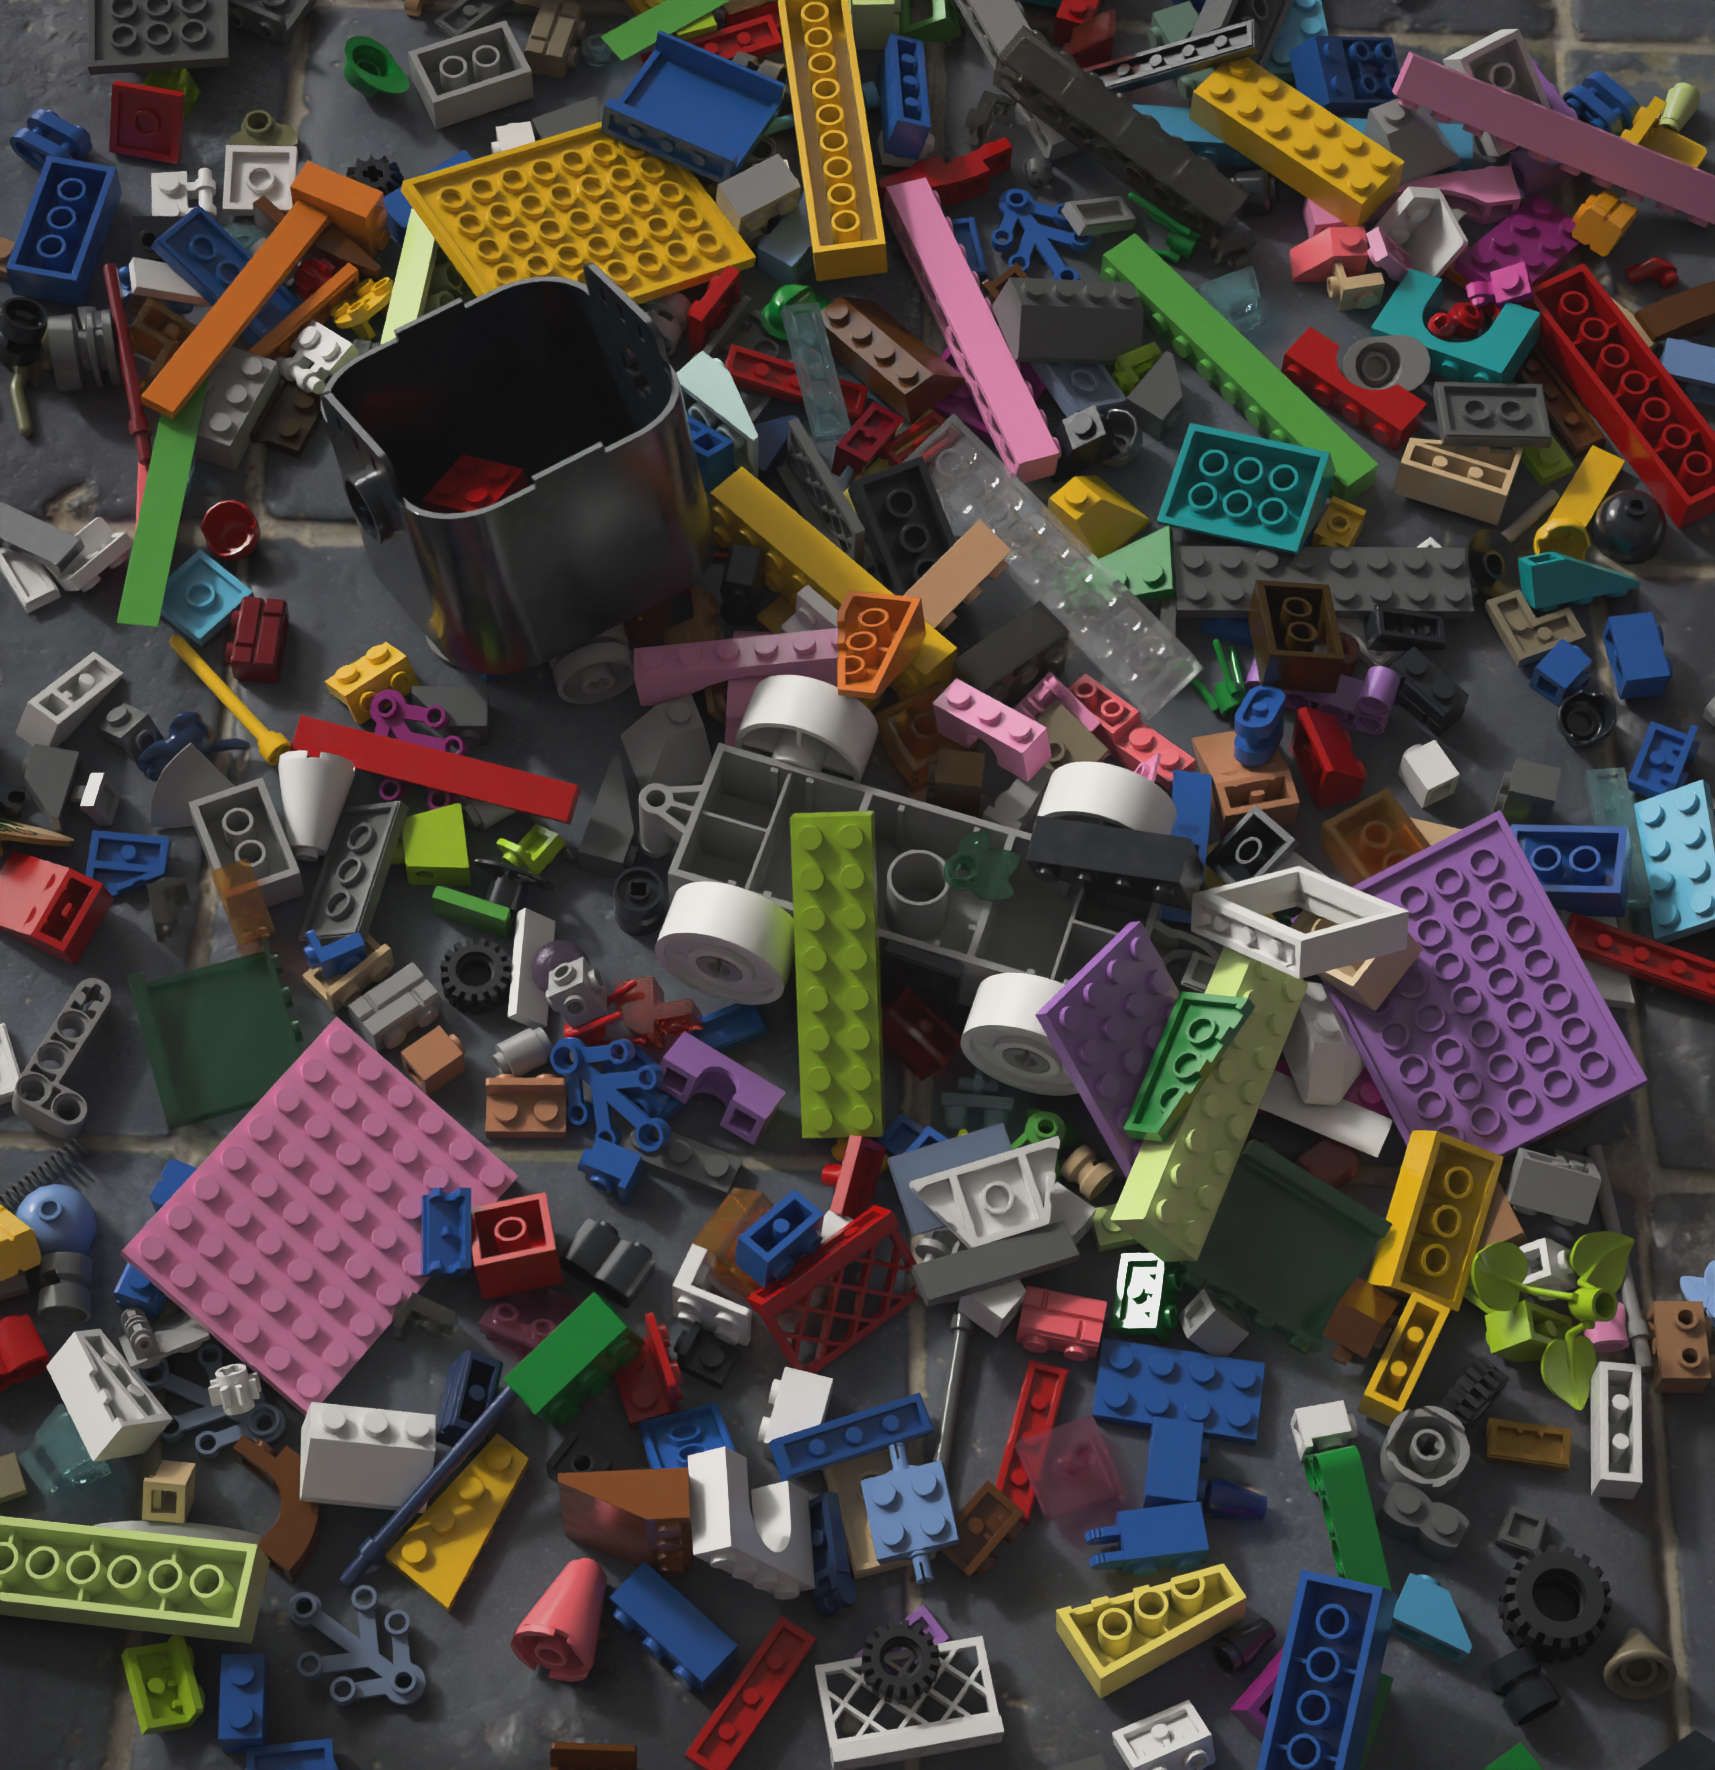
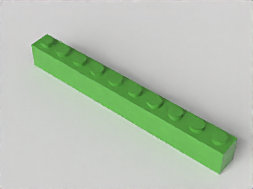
(1235, 364)

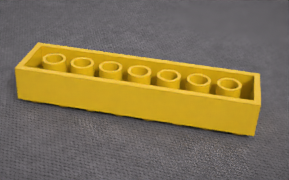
(800, 555)

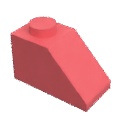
(1316, 256)

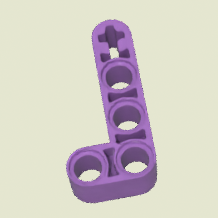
(1356, 704)

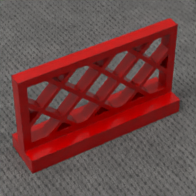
(816, 1269)

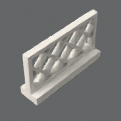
(916, 1740)

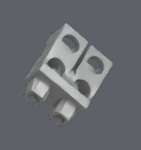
(1021, 803)

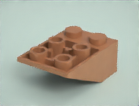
(1240, 787)

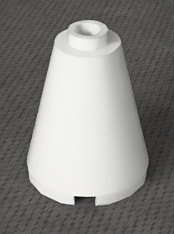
(313, 799)

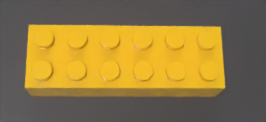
(1296, 140)

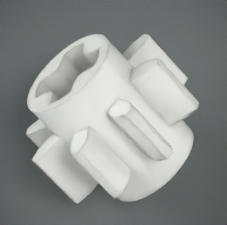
(235, 1389)

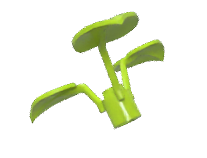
(1601, 1263)

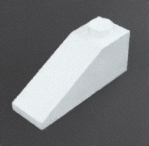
(67, 701)

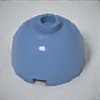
(60, 1219)

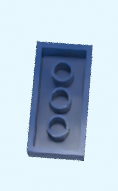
(64, 231)

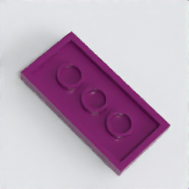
(1531, 234)

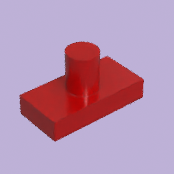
(855, 1178)

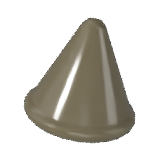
(1639, 1668)

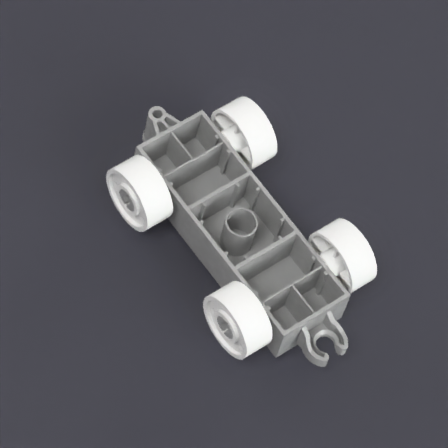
(807, 754)

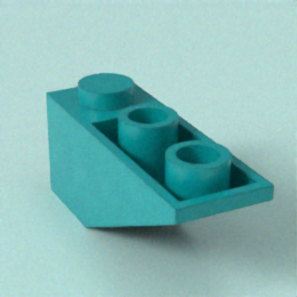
(1559, 579)

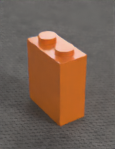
(350, 205)

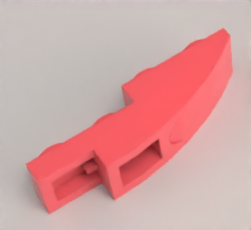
(1127, 735)

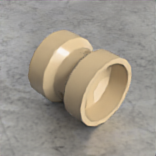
(1085, 1170)

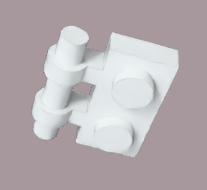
(173, 191)
(317, 347)

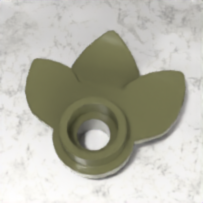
(270, 135)

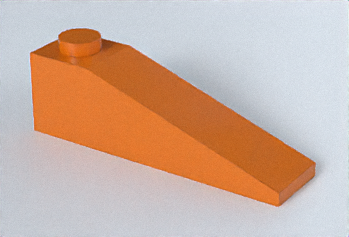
(876, 641)

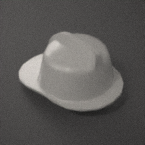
(1387, 361)

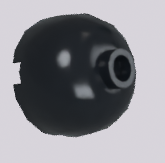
(1629, 526)

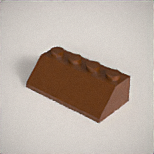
(888, 356)

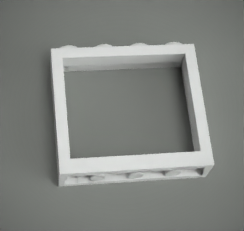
(1236, 920)

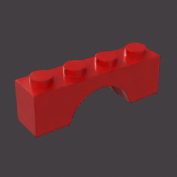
(1386, 414)

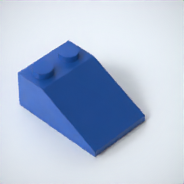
(1580, 866)

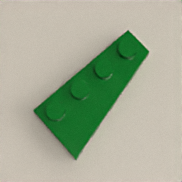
(1185, 1057)

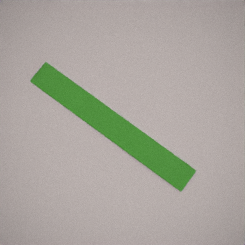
(666, 17)
(160, 514)

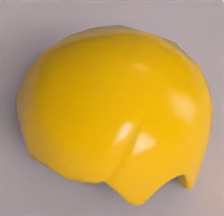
(1562, 536)

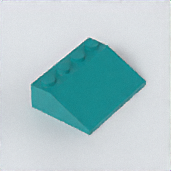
(1247, 489)

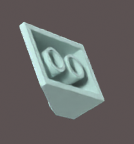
(715, 401)

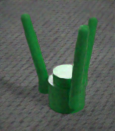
(1180, 239)
(1228, 692)

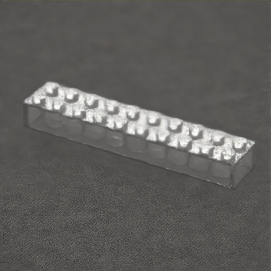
(1058, 570)

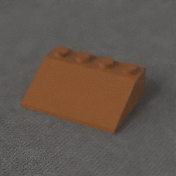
(631, 1515)

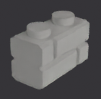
(395, 1008)

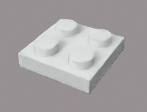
(258, 172)

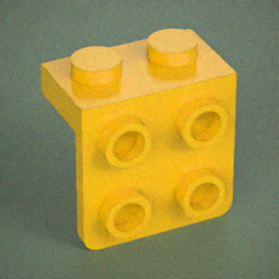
(1658, 138)

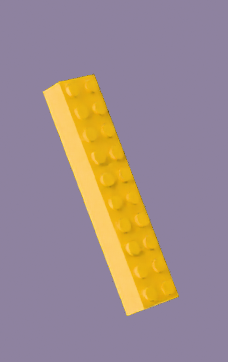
(832, 139)

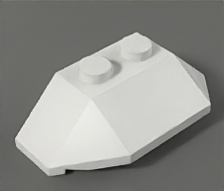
(1321, 1050)

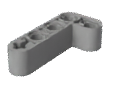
(65, 1051)

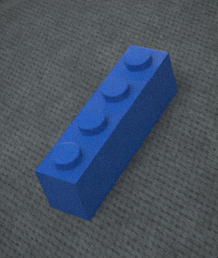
(903, 97)

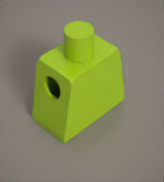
(434, 848)

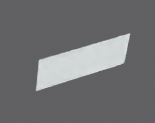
(1343, 1123)

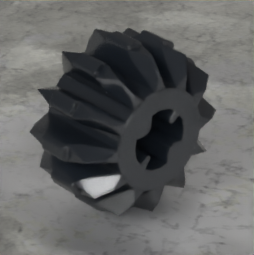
(377, 174)

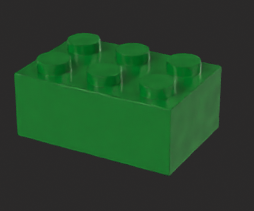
(575, 1361)

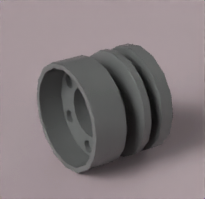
(83, 351)

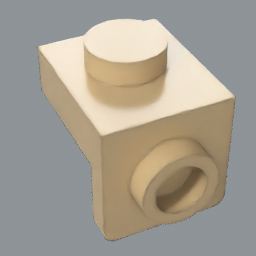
(1354, 291)

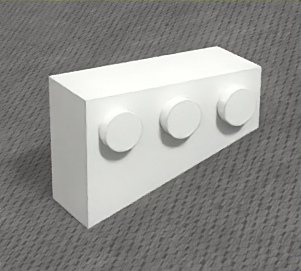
(106, 1397)

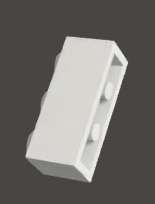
(1616, 1430)

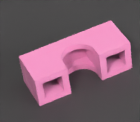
(1015, 739)

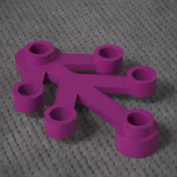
(396, 722)

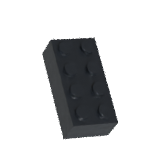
(902, 522)

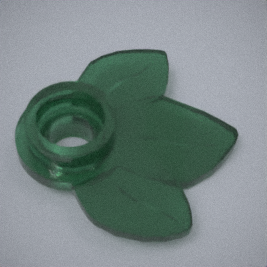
(987, 868)

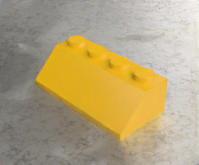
(1436, 1218)

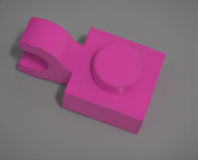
(1507, 284)

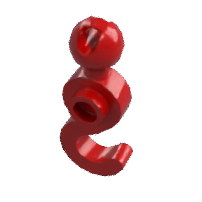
(1462, 320)

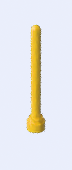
(270, 743)

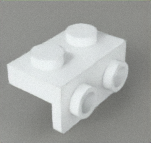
(101, 550)

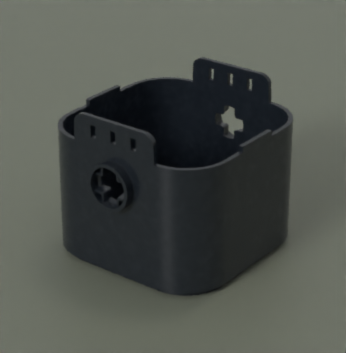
(545, 383)

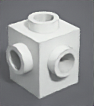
(1548, 1266)

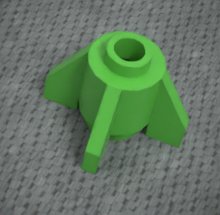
(1046, 1125)

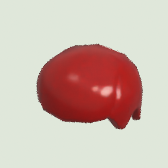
(230, 530)

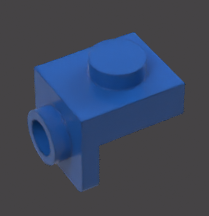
(335, 957)

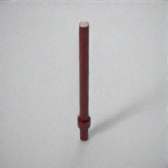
(139, 425)

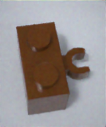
(1361, 1321)

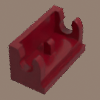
(865, 440)

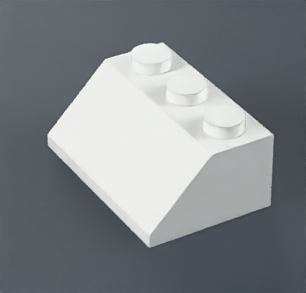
(364, 1455)

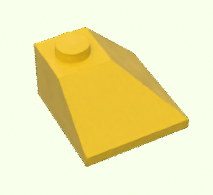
(1097, 514)

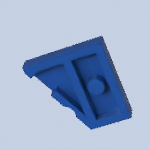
(127, 860)

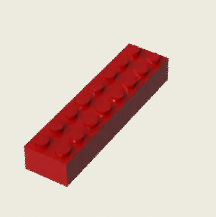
(1628, 392)

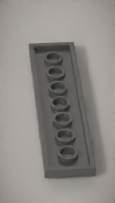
(1420, 579)

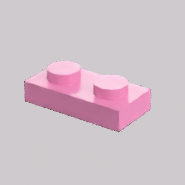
(1389, 255)

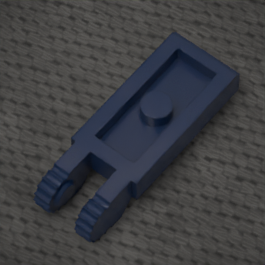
(830, 1560)

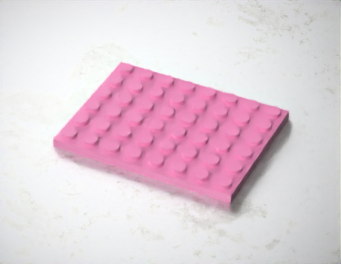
(312, 1216)

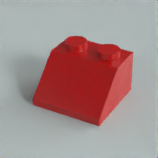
(1326, 758)

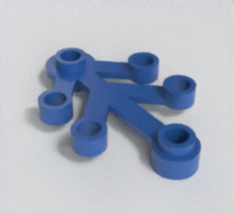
(1036, 234)
(606, 1090)

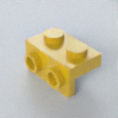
(377, 671)

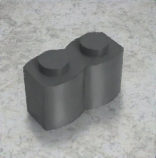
(1430, 1526)

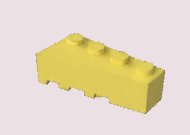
(1144, 1629)

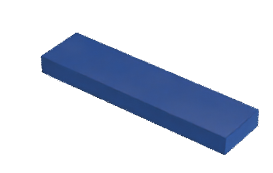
(851, 1437)

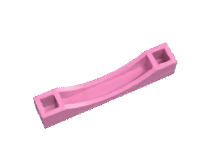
(1484, 194)
(685, 668)

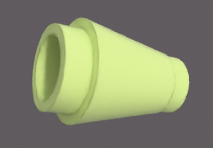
(1681, 105)

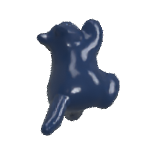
(185, 729)

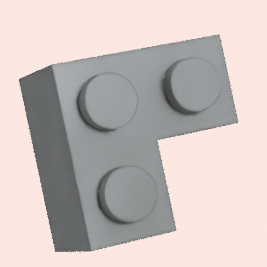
(757, 196)
(1554, 1184)

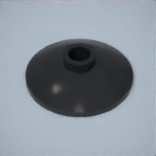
(1492, 563)

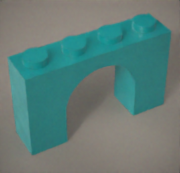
(1487, 359)

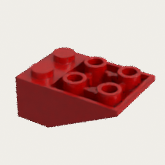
(50, 906)

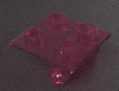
(526, 1317)

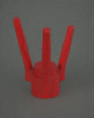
(593, 1031)

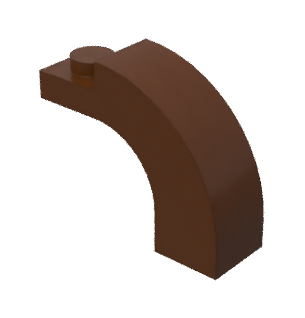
(299, 1524)

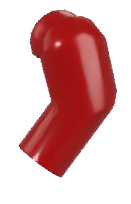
(1655, 269)

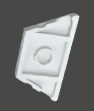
(994, 1194)

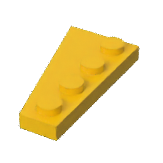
(450, 1534)

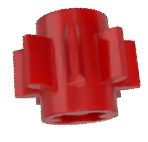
(312, 275)

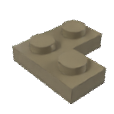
(1527, 636)

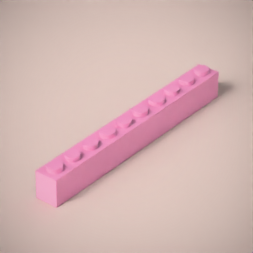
(1556, 137)
(971, 330)

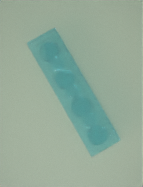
(816, 371)
(1612, 806)

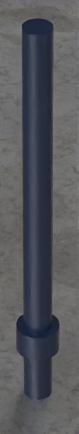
(374, 1548)

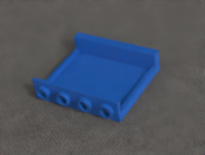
(695, 109)

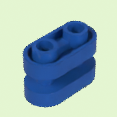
(1602, 103)
(51, 137)
(1259, 725)

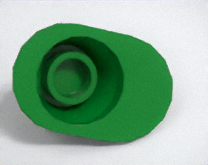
(372, 68)
(787, 295)

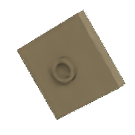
(1070, 738)

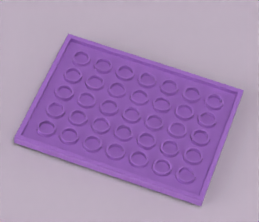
(1497, 1015)

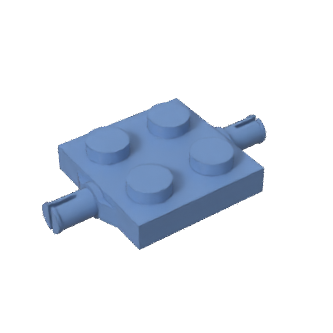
(910, 1512)

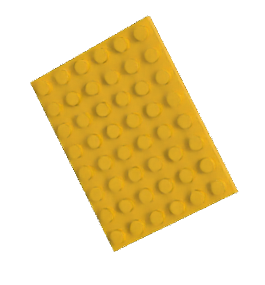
(573, 204)

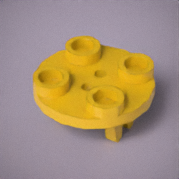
(359, 309)

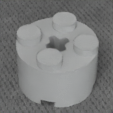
(1430, 1431)

